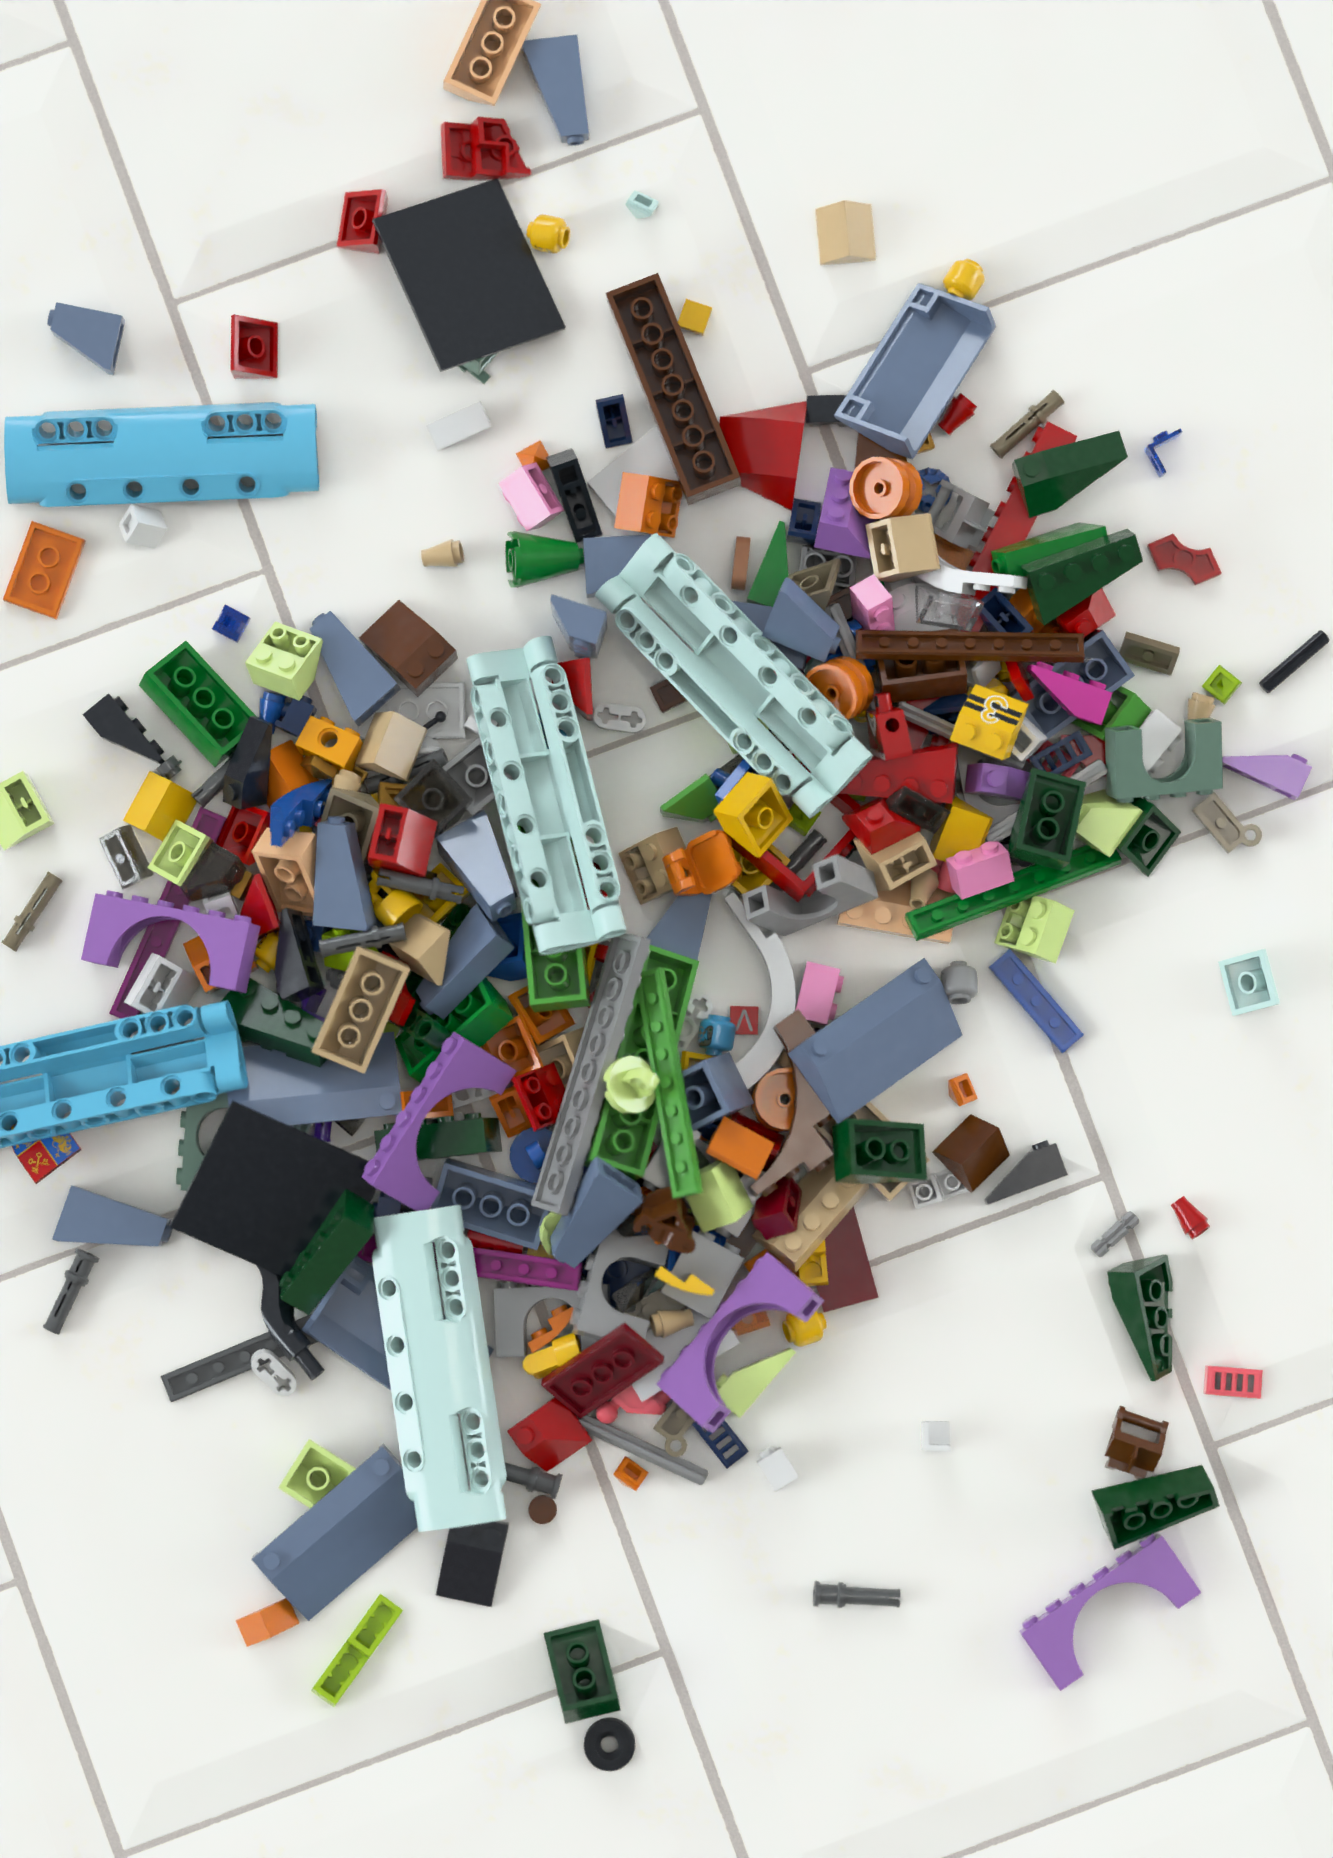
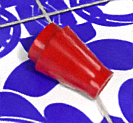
(957, 413)
(1190, 1218)

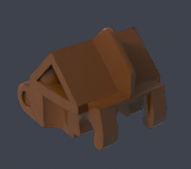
(668, 1219)
(1131, 1452)

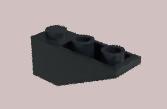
(116, 727)

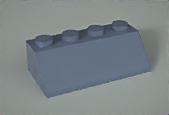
(580, 626)
(1100, 664)
(491, 1202)

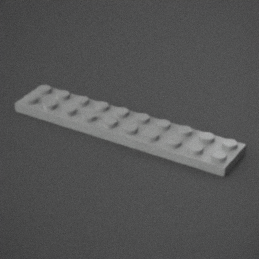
(585, 1086)

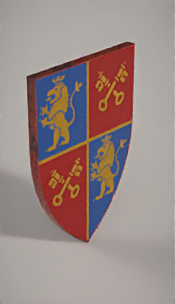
(45, 1155)

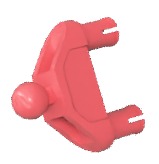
(631, 1403)

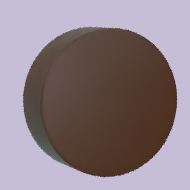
(542, 1509)

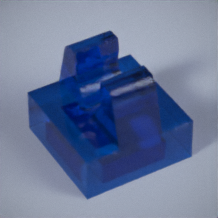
(231, 623)

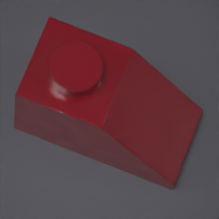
(779, 1210)

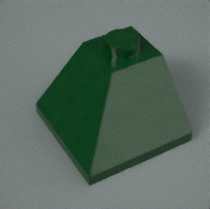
(1148, 837)

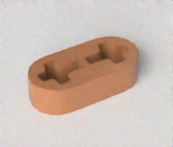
(740, 563)

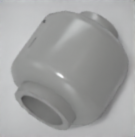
(959, 982)

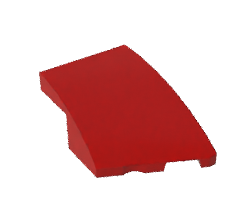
(480, 151)

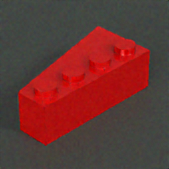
(928, 772)

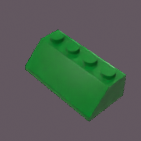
(197, 702)
(474, 1018)

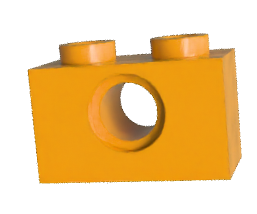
(319, 732)

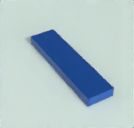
(1036, 1001)

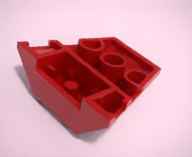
(767, 449)

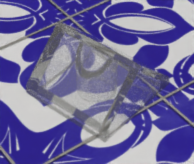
(946, 608)

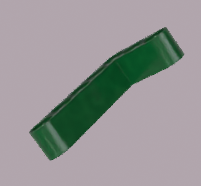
(418, 1022)

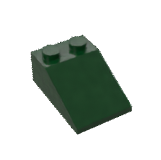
(1047, 819)
(878, 1151)
(582, 1671)

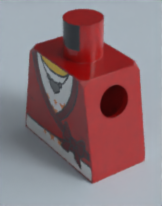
(890, 739)

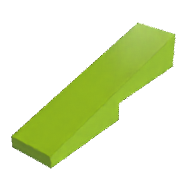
(357, 1650)

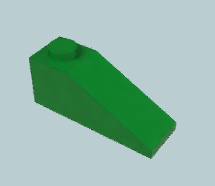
(772, 571)

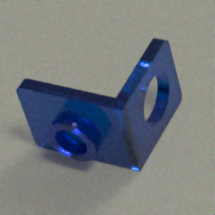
(1160, 440)

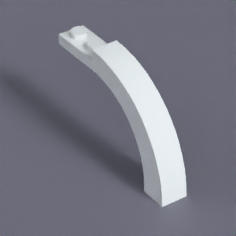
(967, 582)
(783, 995)

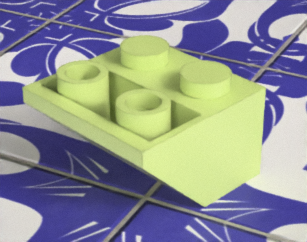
(285, 661)
(20, 811)
(1035, 928)

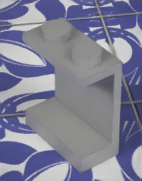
(710, 1264)

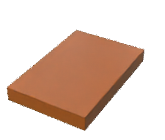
(44, 570)

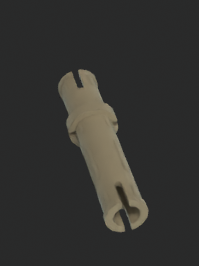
(1036, 416)
(13, 939)

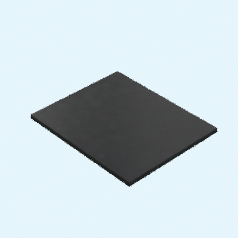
(468, 274)
(266, 1189)

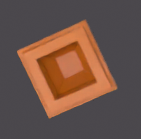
(534, 454)
(961, 1090)
(630, 1474)

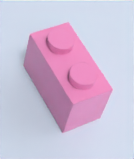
(531, 497)
(872, 605)
(979, 869)
(818, 992)

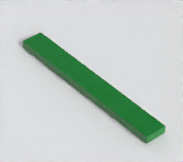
(1026, 884)

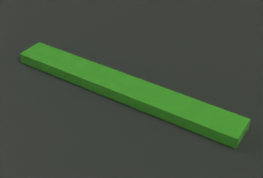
(670, 1091)

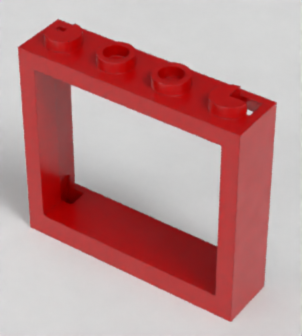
(785, 877)

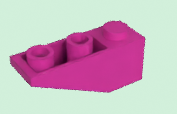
(1075, 697)

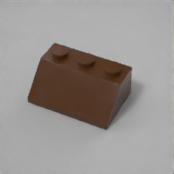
(921, 678)

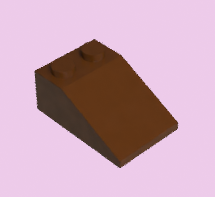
(409, 647)

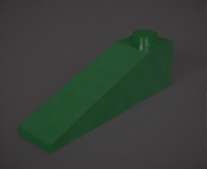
(1060, 473)
(1141, 1299)

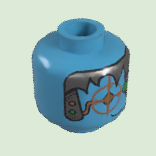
(716, 1035)

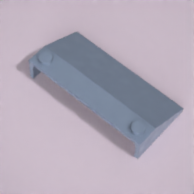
(916, 369)
(878, 1041)
(311, 1094)
(351, 1321)
(341, 1535)

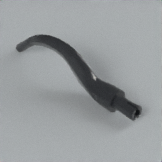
(283, 1328)

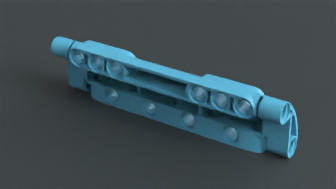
(161, 452)
(95, 1070)

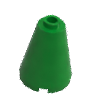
(539, 558)

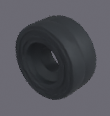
(609, 1760)

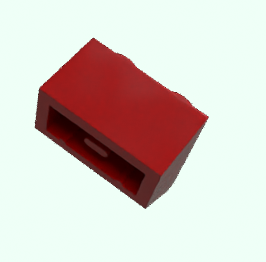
(402, 840)
(540, 1095)

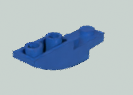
(298, 808)

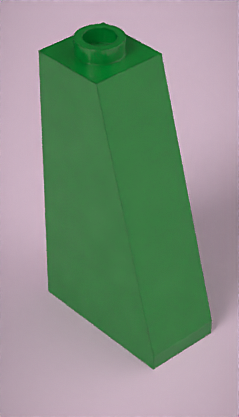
(1011, 557)

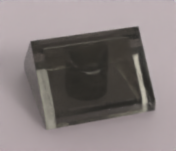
(435, 796)

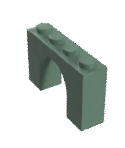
(1199, 771)
(189, 1146)

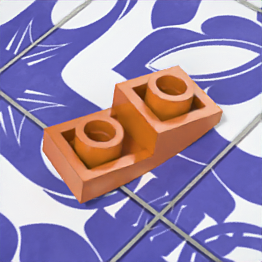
(558, 1322)

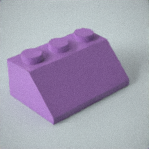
(840, 524)

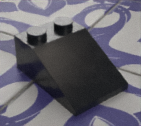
(472, 1562)

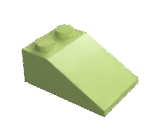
(747, 1383)

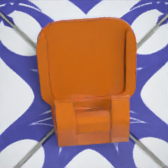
(707, 862)

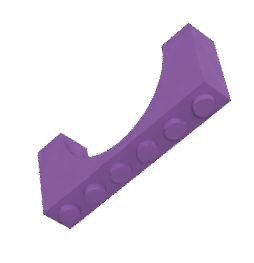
(227, 941)
(456, 1068)
(692, 1377)
(1149, 1565)

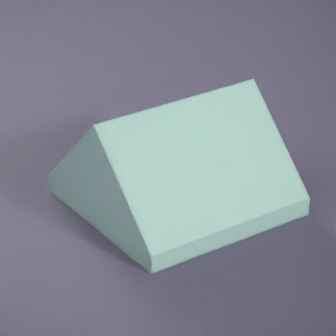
(1249, 982)

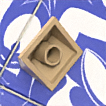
(845, 233)
(391, 745)
(424, 948)

